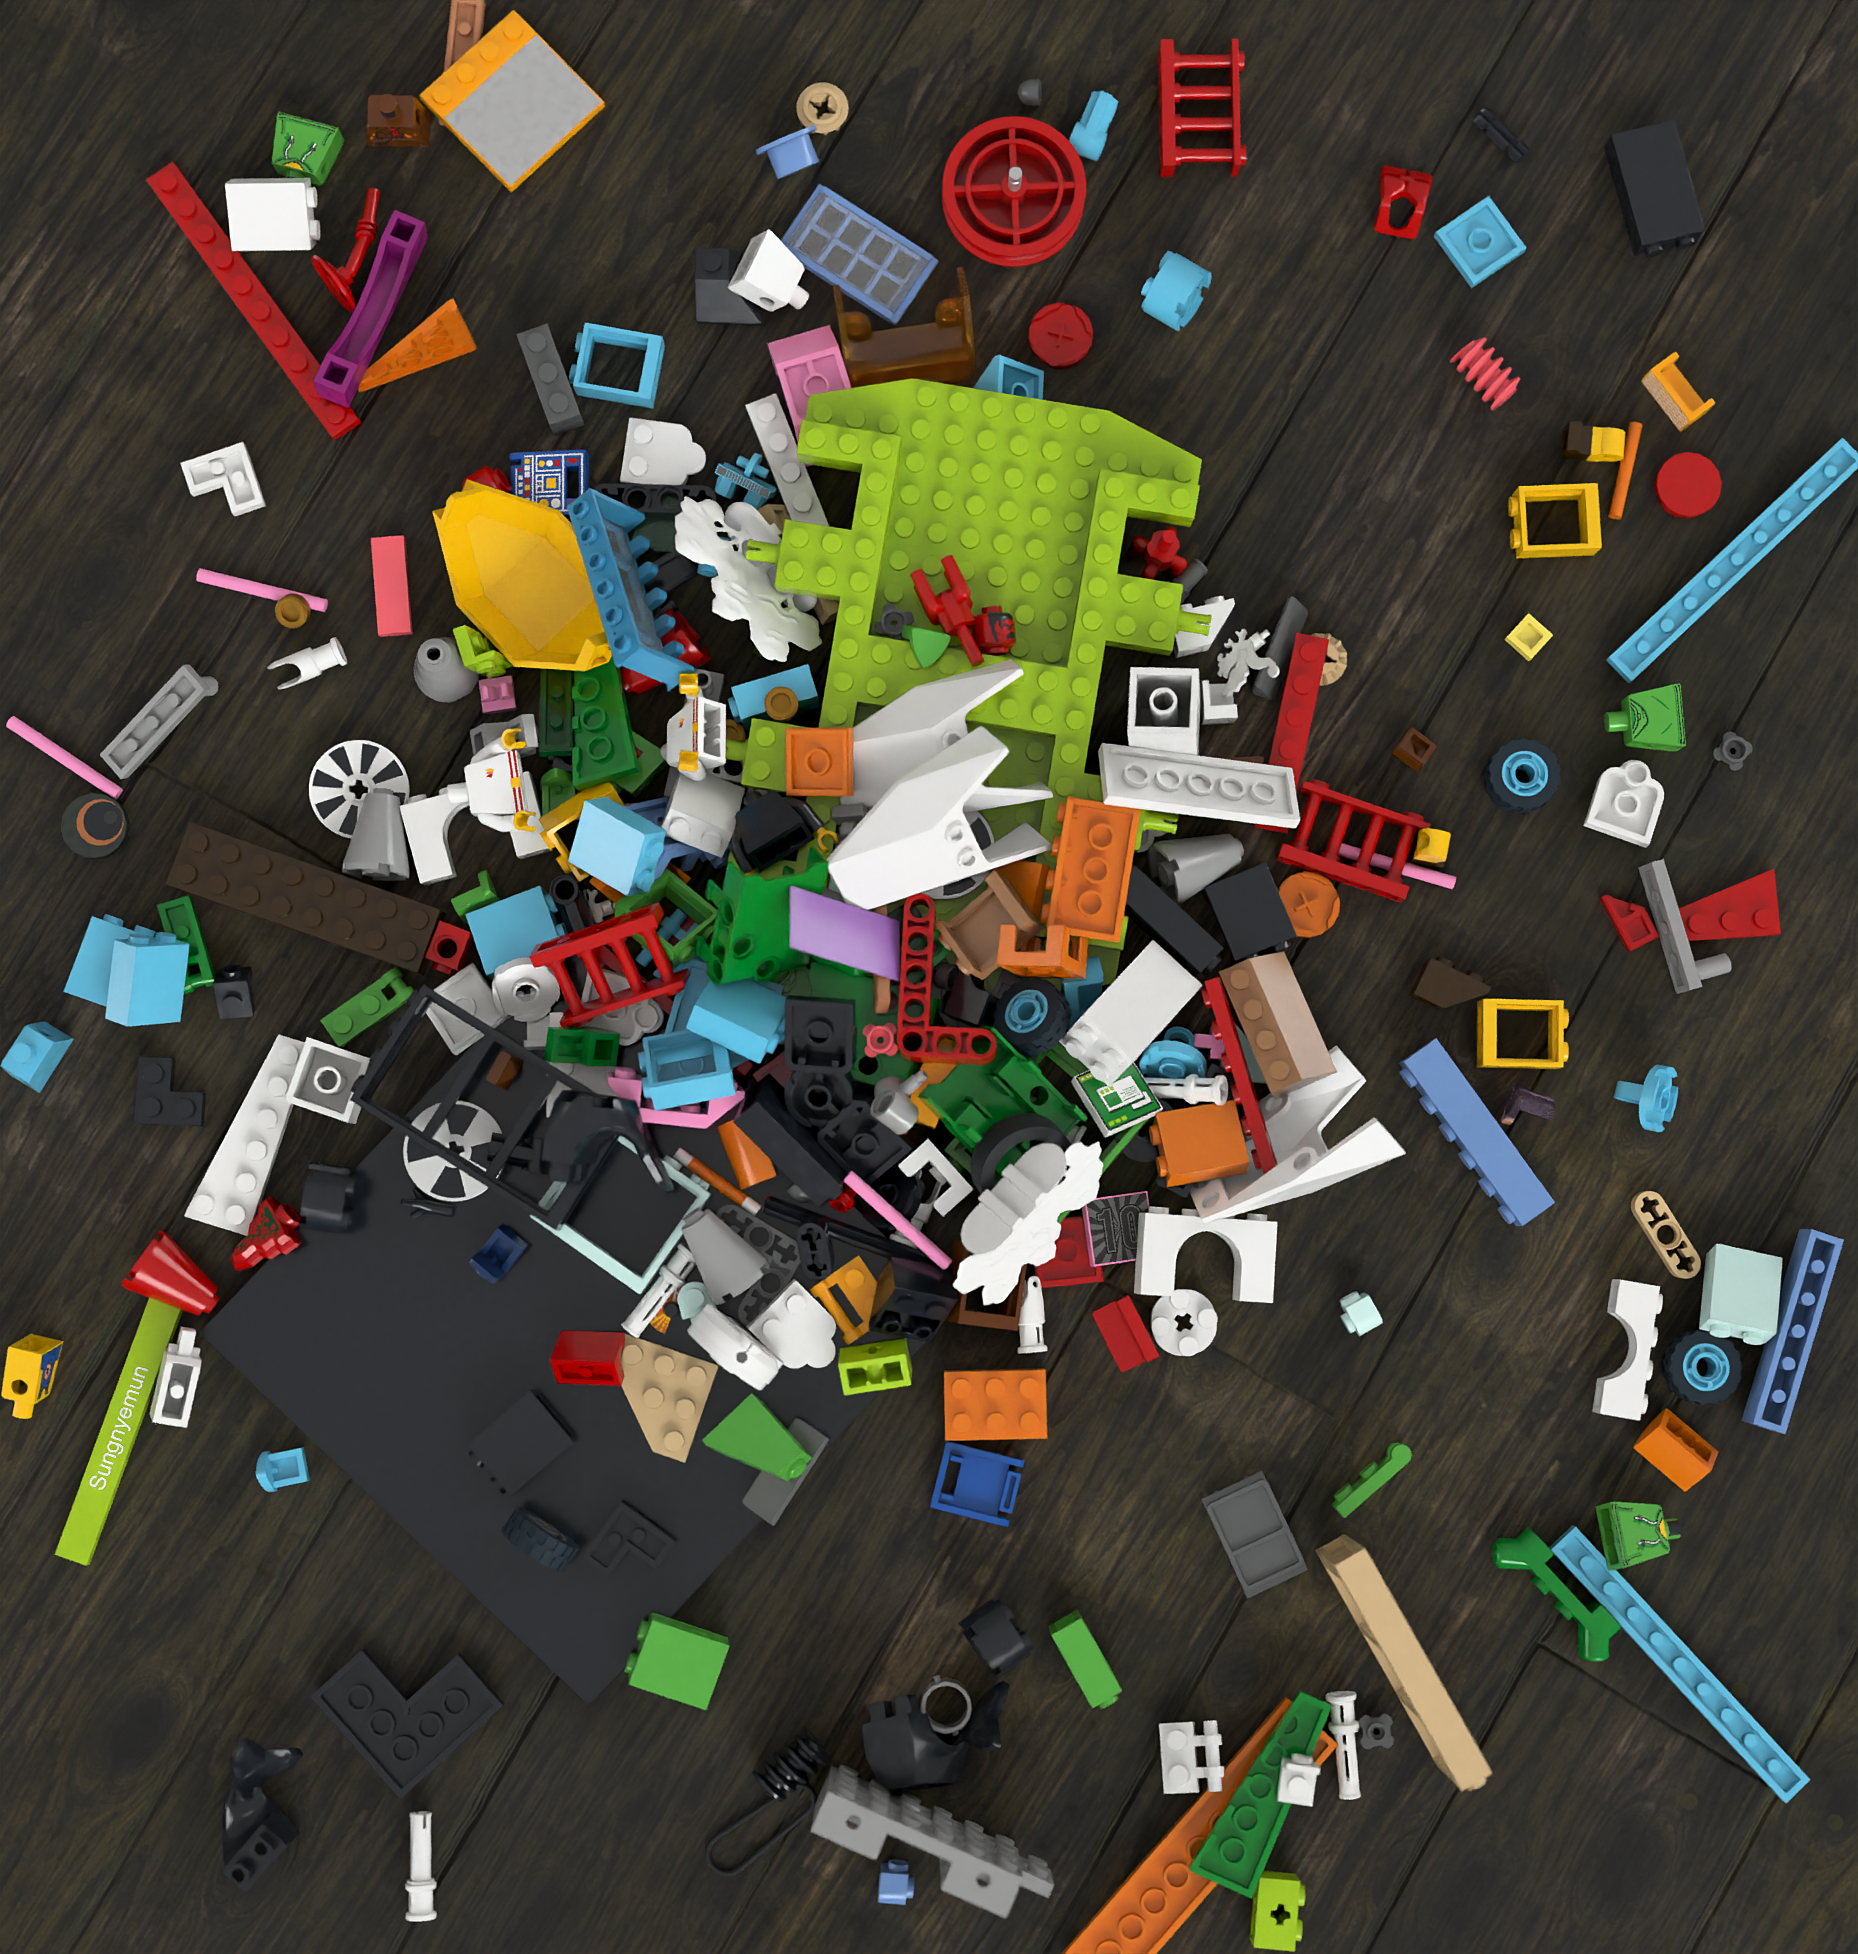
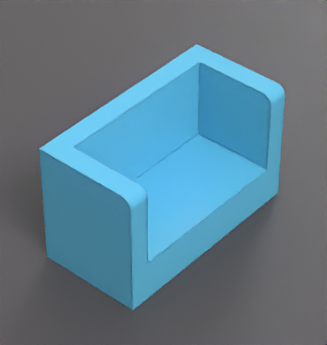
(1083, 992)

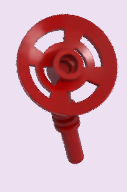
(339, 279)

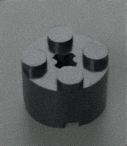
(327, 1198)
(996, 1638)

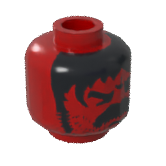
(994, 631)

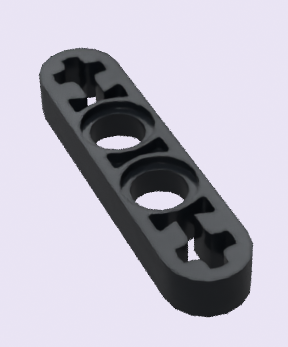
(655, 494)

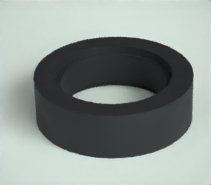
(1006, 1134)

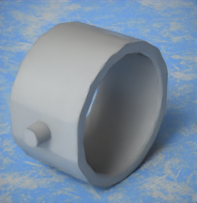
(940, 1682)

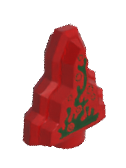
(268, 1234)

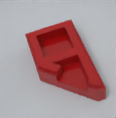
(1630, 922)

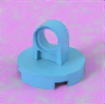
(1173, 1058)
(1655, 1097)

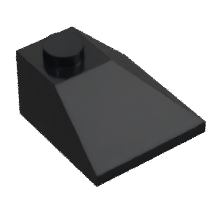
(713, 298)

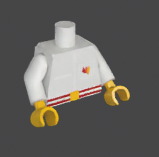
(696, 732)
(496, 786)

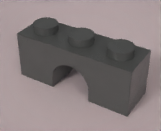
(550, 379)

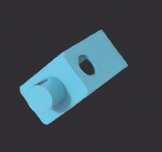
(36, 1054)

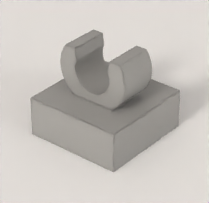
(848, 816)

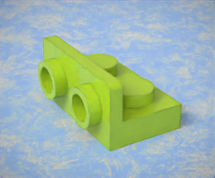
(479, 653)

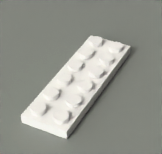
(1198, 785)

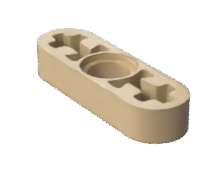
(1659, 1209)

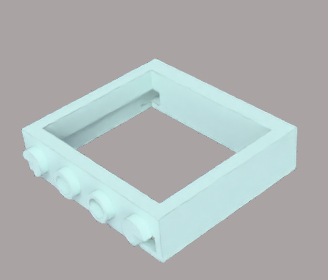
(607, 1261)

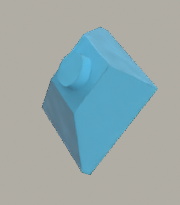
(1012, 378)

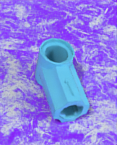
(1090, 133)

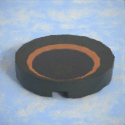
(95, 826)

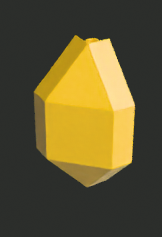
(521, 579)

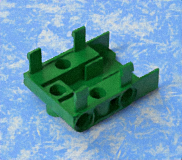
(754, 923)
(835, 983)
(982, 1095)

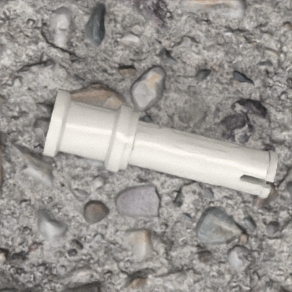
(1191, 1088)
(670, 1278)
(1345, 1726)
(420, 1882)

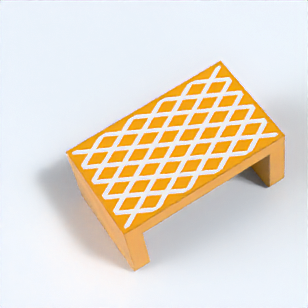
(1675, 393)

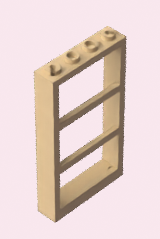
(1404, 1662)

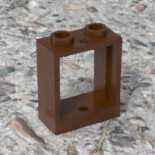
(1008, 1310)

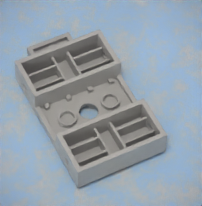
(962, 1848)

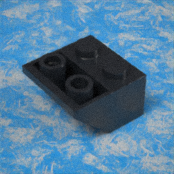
(912, 1299)

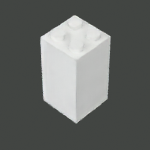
(1164, 709)
(1130, 1013)

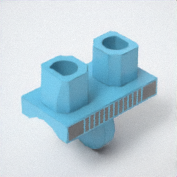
(731, 477)

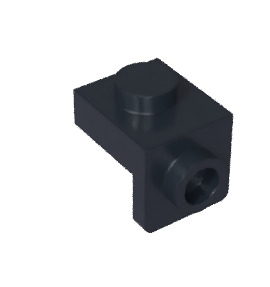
(234, 992)

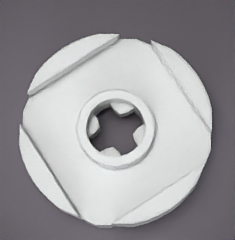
(513, 1002)
(1202, 1319)

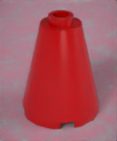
(692, 654)
(171, 1278)

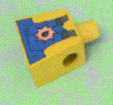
(30, 1372)

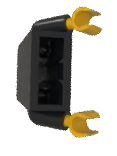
(773, 829)

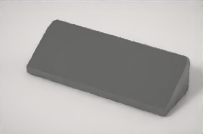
(1280, 648)
(771, 1494)

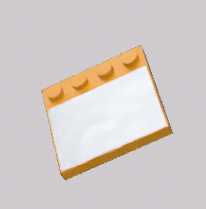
(512, 100)

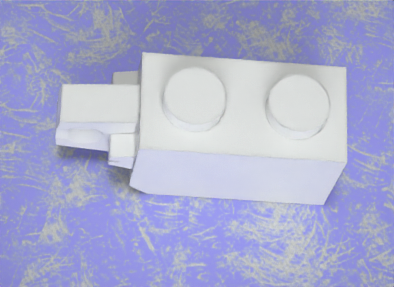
(177, 1381)

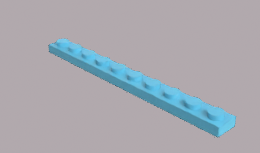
(1734, 561)
(1679, 1664)

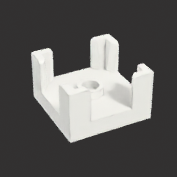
(942, 1171)

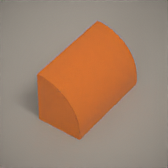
(745, 1157)
(1676, 1450)

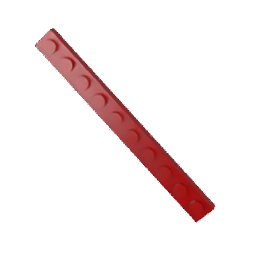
(249, 296)

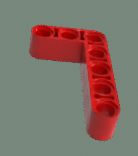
(922, 995)

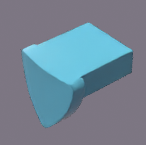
(282, 1469)

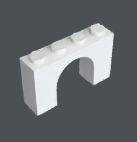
(428, 824)
(1249, 1240)

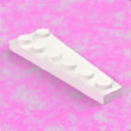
(246, 1156)

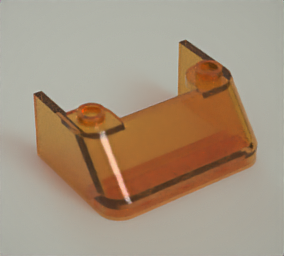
(923, 352)

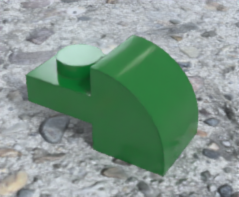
(582, 1045)

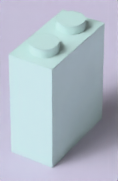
(1740, 1294)

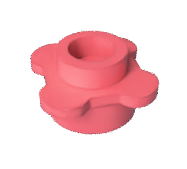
(873, 1033)

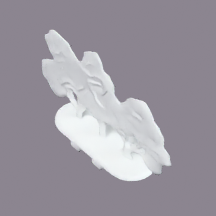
(743, 585)
(1020, 1216)

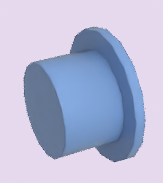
(791, 152)

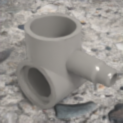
(893, 1103)

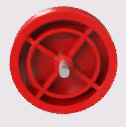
(1013, 191)

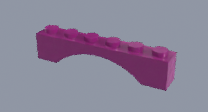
(352, 352)

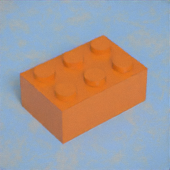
(995, 1404)

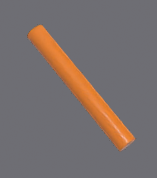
(1625, 470)

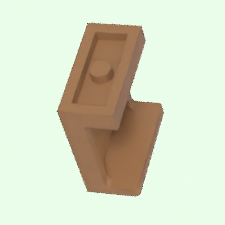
(976, 929)

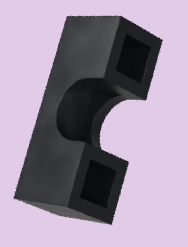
(970, 1002)

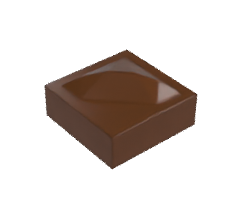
(1414, 749)
(504, 1070)

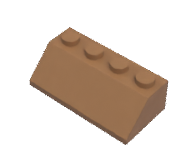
(1277, 1023)

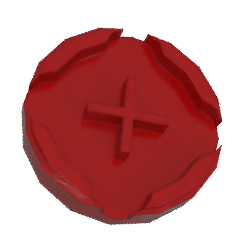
(1060, 335)
(1687, 485)

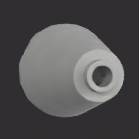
(442, 672)
(378, 840)
(1192, 863)
(721, 1255)

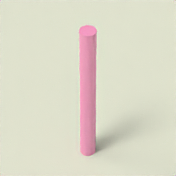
(256, 588)
(64, 757)
(1410, 870)
(897, 1220)

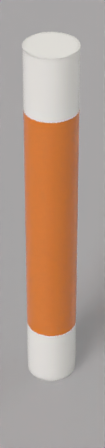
(717, 1181)

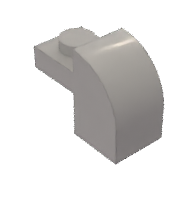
(489, 732)

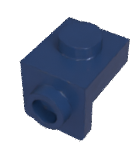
(498, 1254)

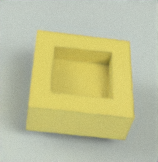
(1528, 637)

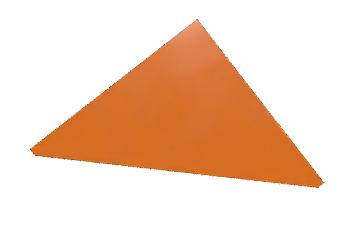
(432, 342)

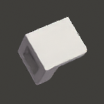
(1214, 706)
(538, 1030)

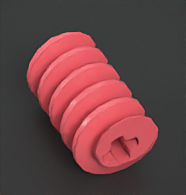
(1487, 372)

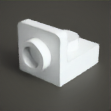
(1297, 1780)

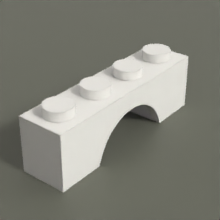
(1623, 1391)

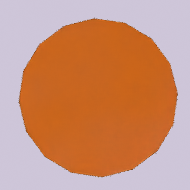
(1310, 903)

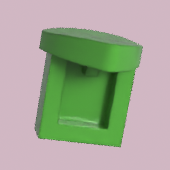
(925, 644)
(556, 789)
(476, 898)

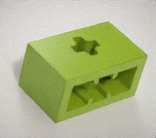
(875, 1366)
(1271, 1931)

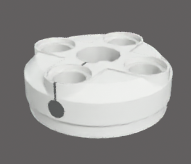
(734, 1347)

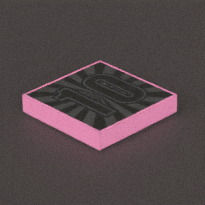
(1113, 1227)

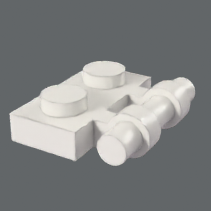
(1180, 1757)

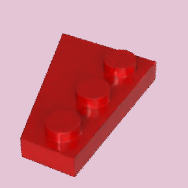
(1735, 912)

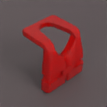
(1396, 184)

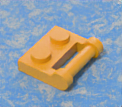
(859, 1288)

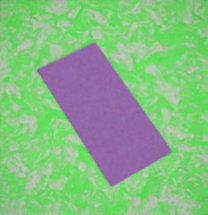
(844, 933)

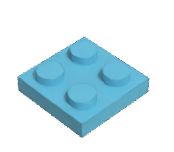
(1480, 242)

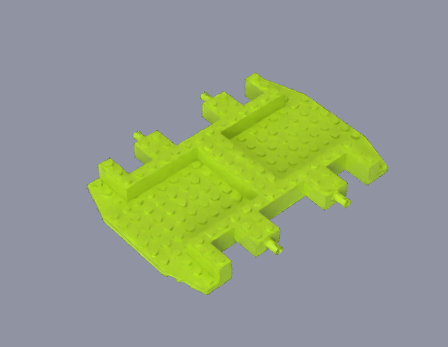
(1036, 521)

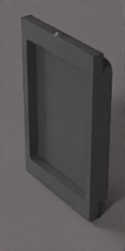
(1254, 1534)

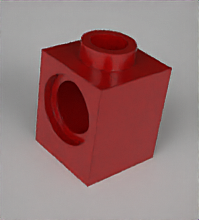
(443, 934)

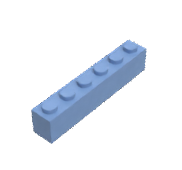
(1476, 1133)
(1798, 1319)

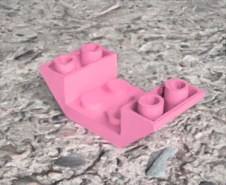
(808, 366)
(629, 1085)

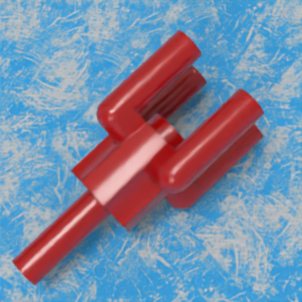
(1158, 553)
(950, 607)

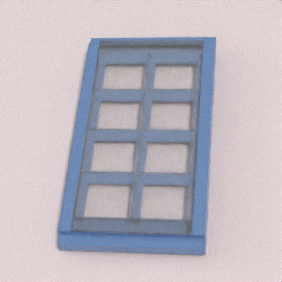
(858, 254)

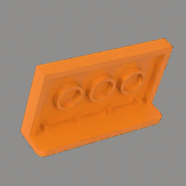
(1091, 868)

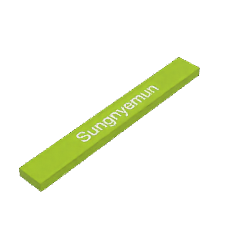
(118, 1433)

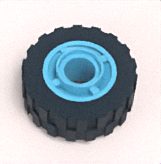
(1532, 759)
(1032, 1016)
(1722, 1364)

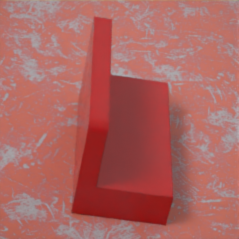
(1125, 1333)
(588, 1358)

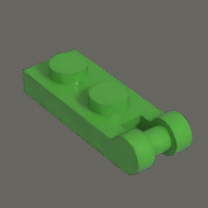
(367, 1008)
(1373, 1477)

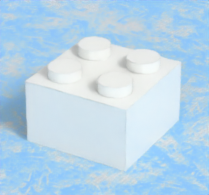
(325, 1080)

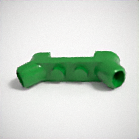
(1594, 1621)

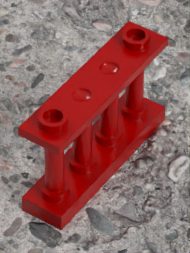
(1171, 93)
(1328, 863)
(613, 933)

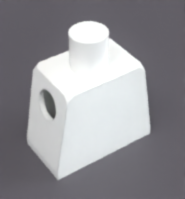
(769, 274)

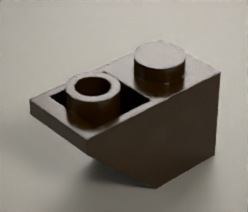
(1444, 987)

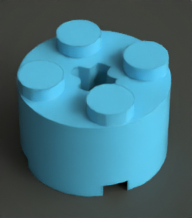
(1175, 290)

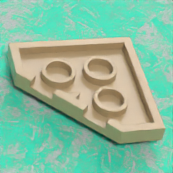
(666, 1393)

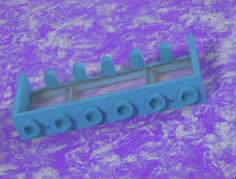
(619, 587)

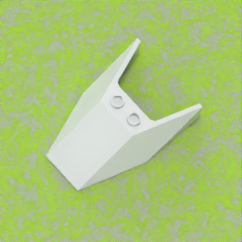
(924, 725)
(919, 832)
(1300, 1151)

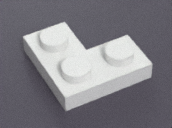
(226, 469)

